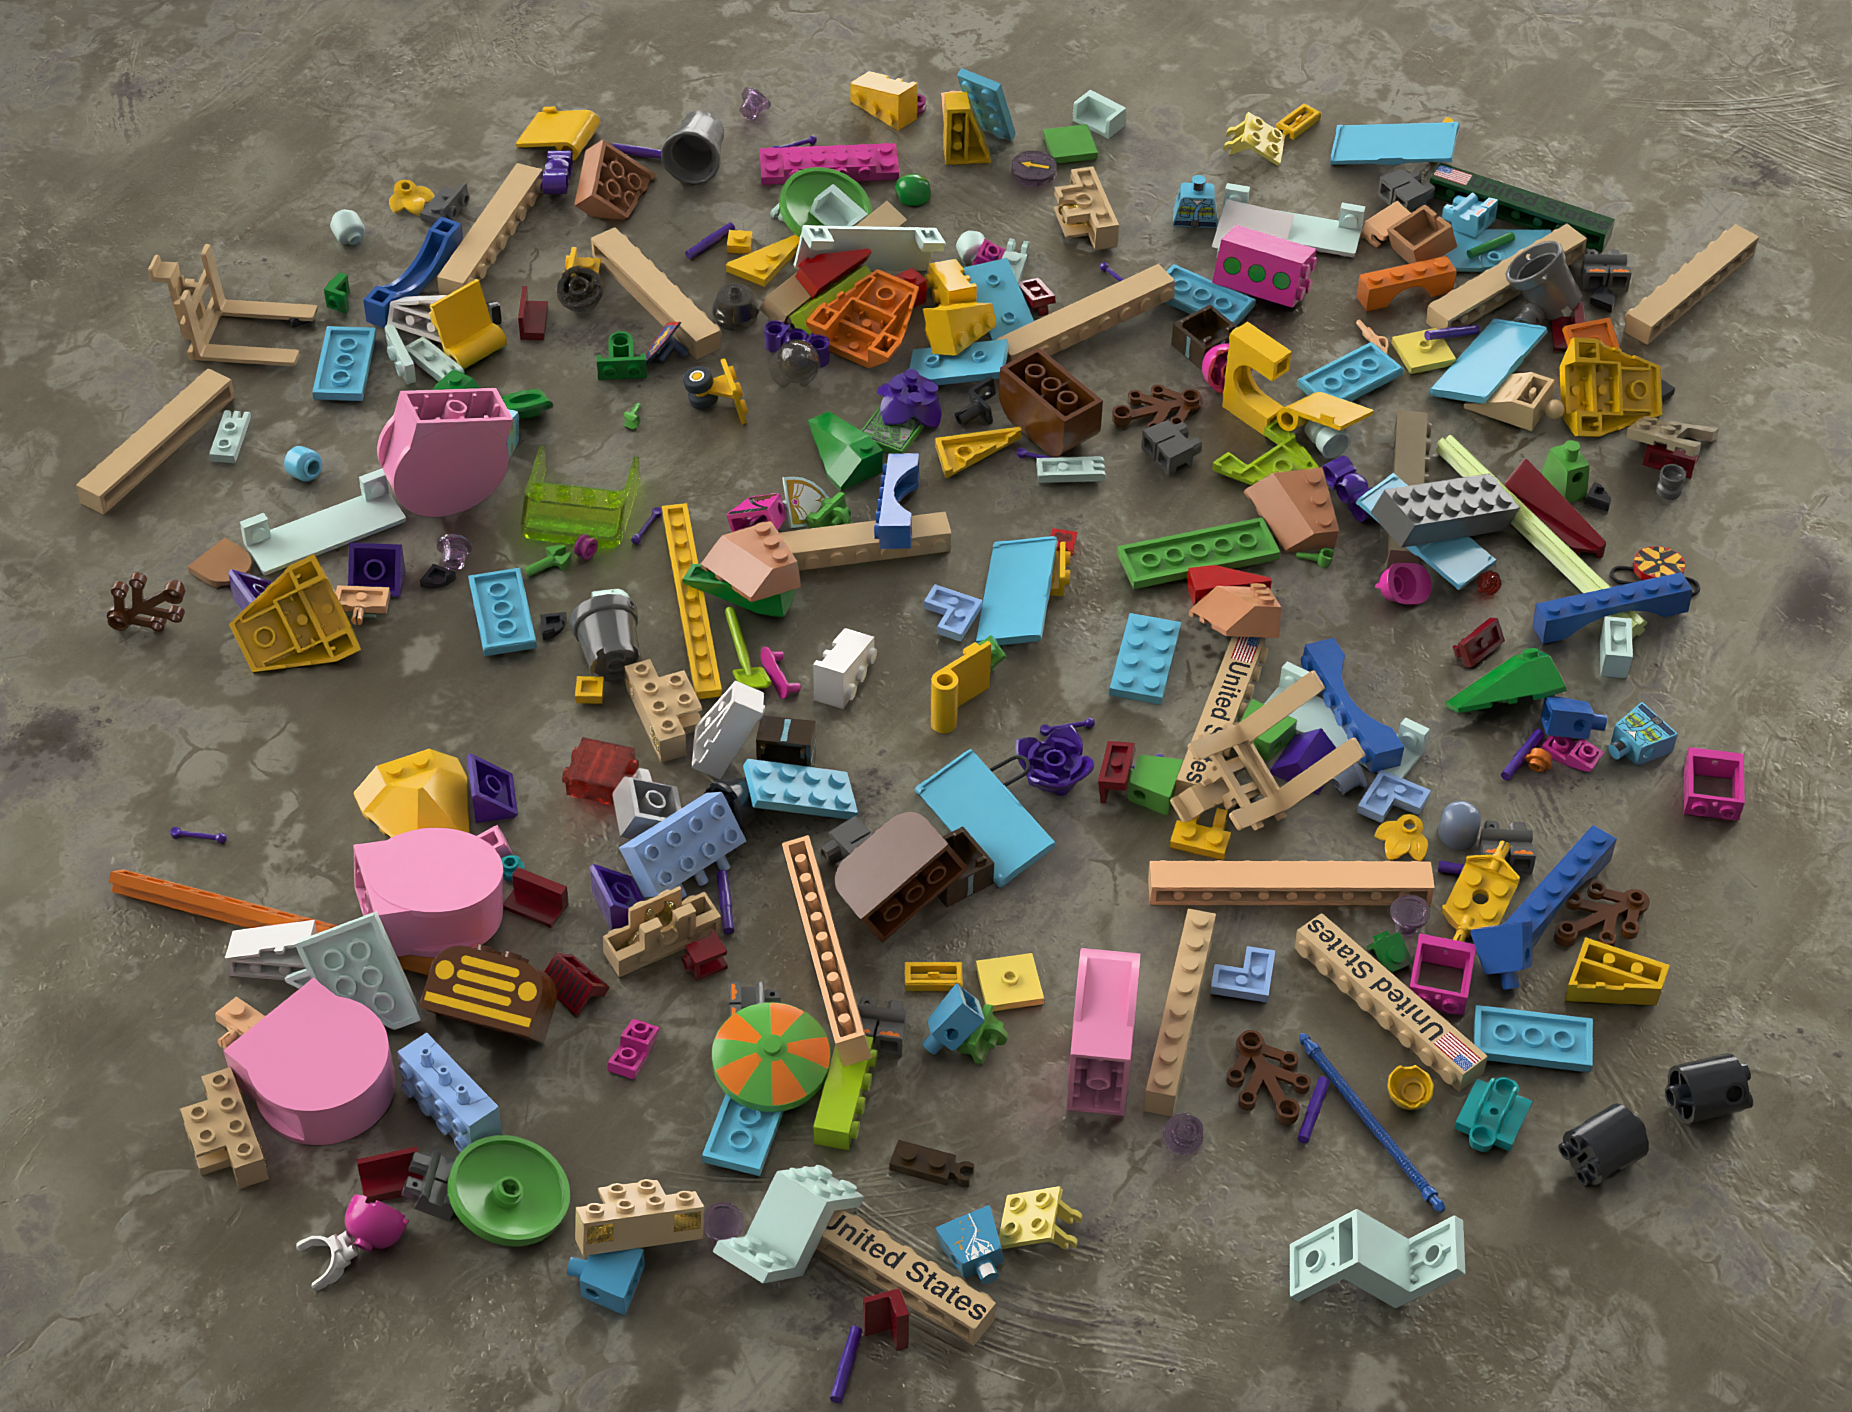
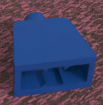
(1570, 718)
(1504, 950)

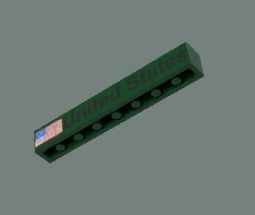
(1522, 206)

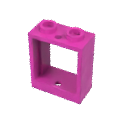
(1728, 765)
(1458, 955)

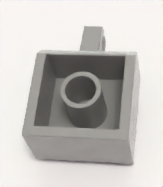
(643, 803)

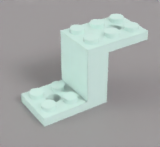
(789, 1223)
(1377, 1258)

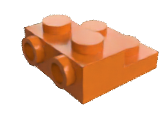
(1600, 329)

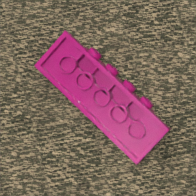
(859, 161)

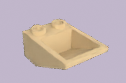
(1521, 401)

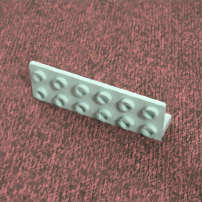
(1319, 233)
(890, 246)
(324, 529)
(1316, 715)

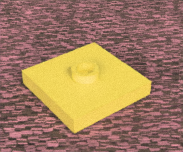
(1422, 354)
(1010, 982)

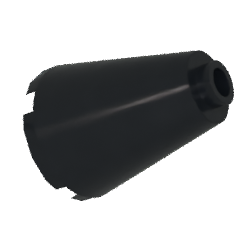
(738, 798)

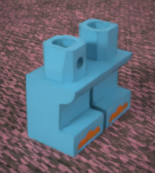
(1470, 215)

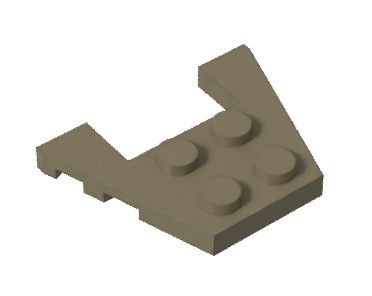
(1671, 433)

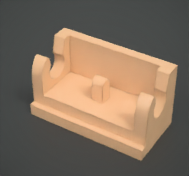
(1379, 223)

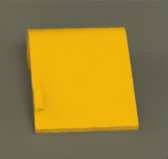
(561, 129)
(466, 325)
(1321, 409)
(958, 684)

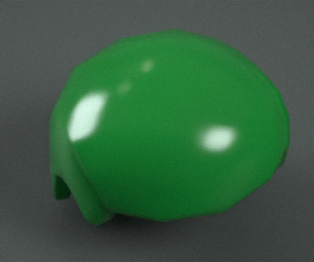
(913, 189)

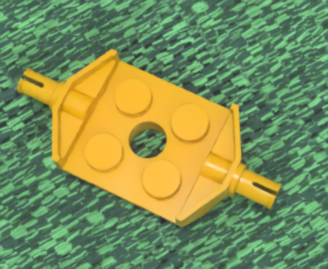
(1485, 876)

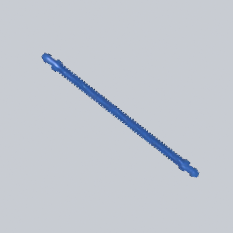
(1428, 1192)

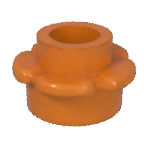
(1539, 760)

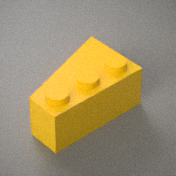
(886, 98)
(949, 283)

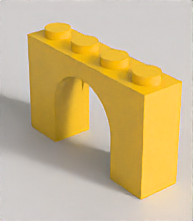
(1241, 394)

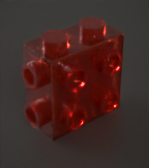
(598, 769)

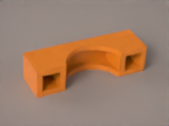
(1381, 286)

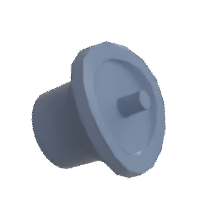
(1349, 779)

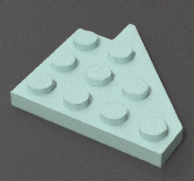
(360, 966)

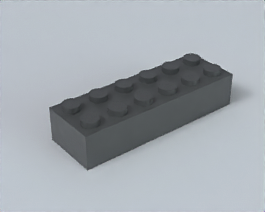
(1445, 510)

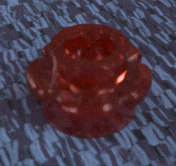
(1489, 582)

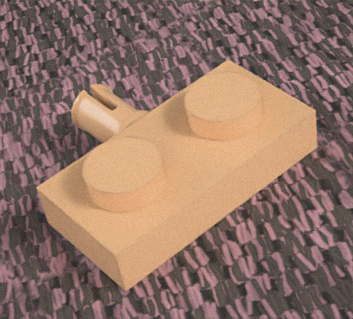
(363, 600)
(238, 1019)

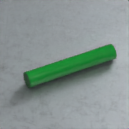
(1490, 245)

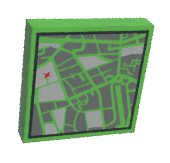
(892, 438)

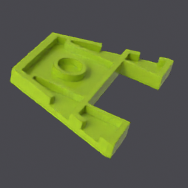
(1281, 458)

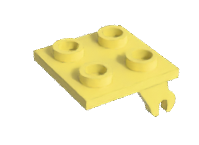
(1257, 136)
(1032, 1216)

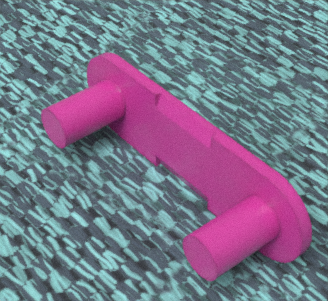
(777, 677)

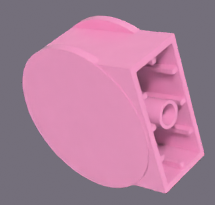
(445, 448)
(431, 889)
(1103, 1031)
(316, 1067)

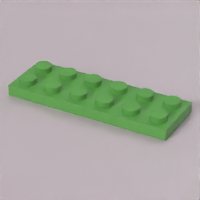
(1171, 556)

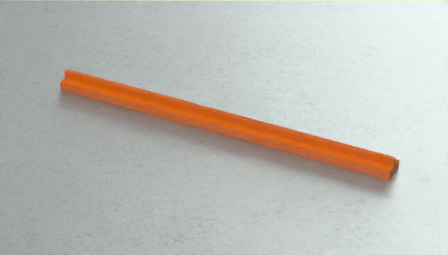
(224, 908)

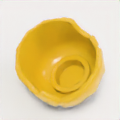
(1410, 1087)

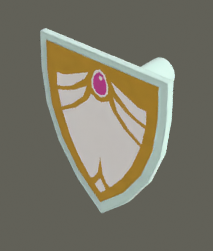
(801, 498)

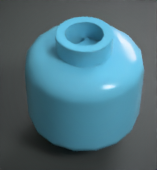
(303, 463)

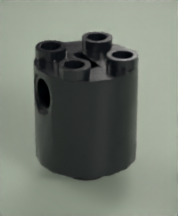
(1708, 1088)
(1605, 1144)

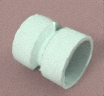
(1327, 439)

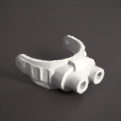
(341, 1253)

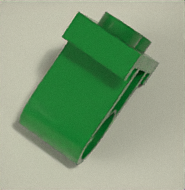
(621, 359)

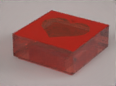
(1066, 536)

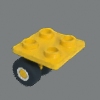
(704, 389)

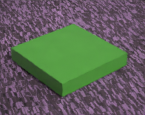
(1070, 143)

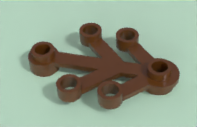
(1186, 401)
(121, 617)
(1632, 902)
(1267, 1074)

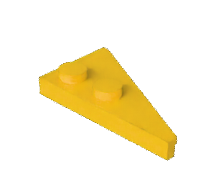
(764, 263)
(964, 450)

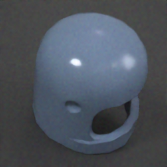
(1459, 825)

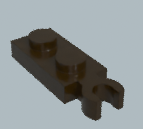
(929, 1164)

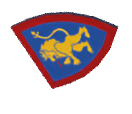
(665, 338)

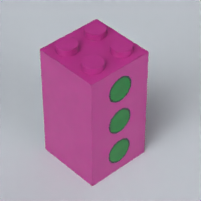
(1264, 266)

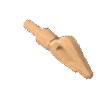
(1372, 337)

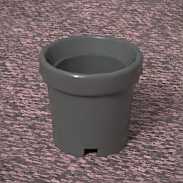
(694, 149)
(1545, 278)
(607, 634)

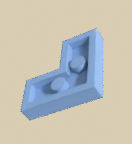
(957, 608)
(1390, 791)
(1249, 982)

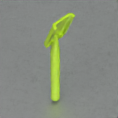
(753, 677)

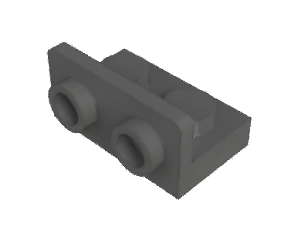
(446, 204)

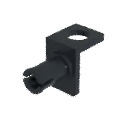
(978, 405)

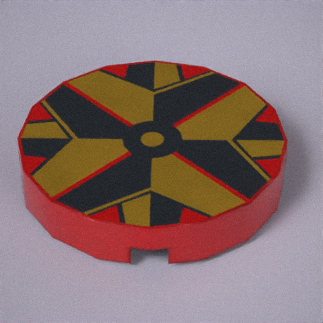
(1657, 562)

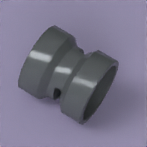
(1531, 315)
(1670, 481)

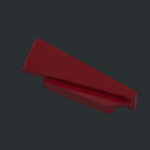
(1554, 510)

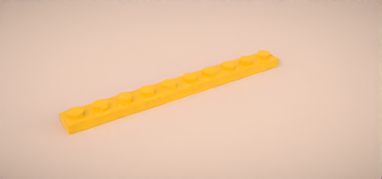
(691, 603)

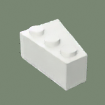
(413, 315)
(843, 668)
(726, 728)
(267, 950)

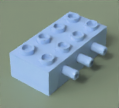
(683, 845)
(447, 1093)

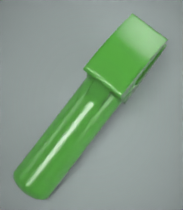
(553, 558)

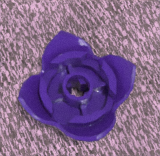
(908, 397)
(1056, 762)

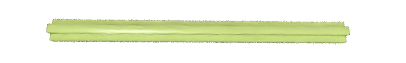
(1537, 532)

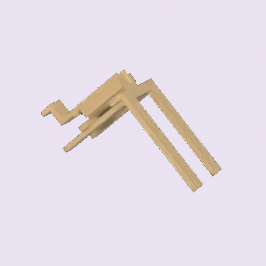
(199, 323)
(1222, 784)

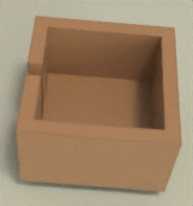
(1422, 236)

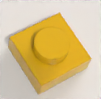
(739, 241)
(589, 689)

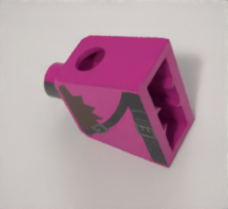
(759, 509)

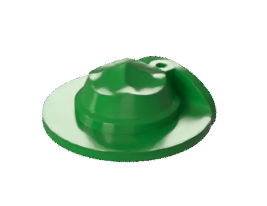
(527, 402)

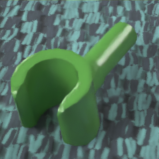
(632, 420)
(1323, 559)

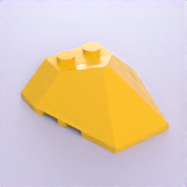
(1606, 388)
(295, 622)
(416, 794)

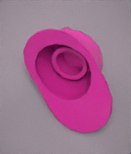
(1405, 583)

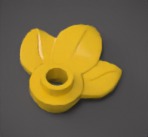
(411, 199)
(1403, 840)

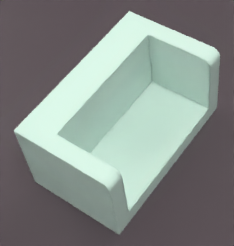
(1099, 114)
(836, 208)
(1616, 647)

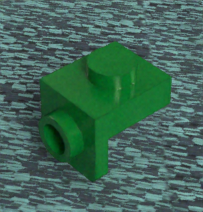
(337, 292)
(1390, 950)

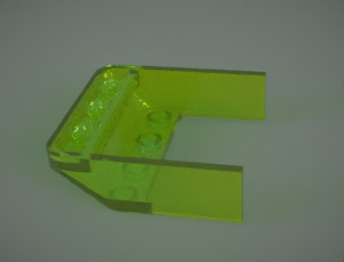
(568, 511)

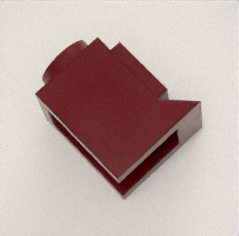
(705, 956)

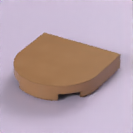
(218, 561)

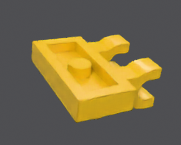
(1202, 839)

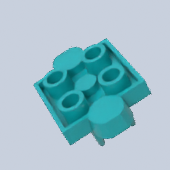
(1493, 1114)

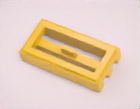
(1302, 122)
(933, 980)

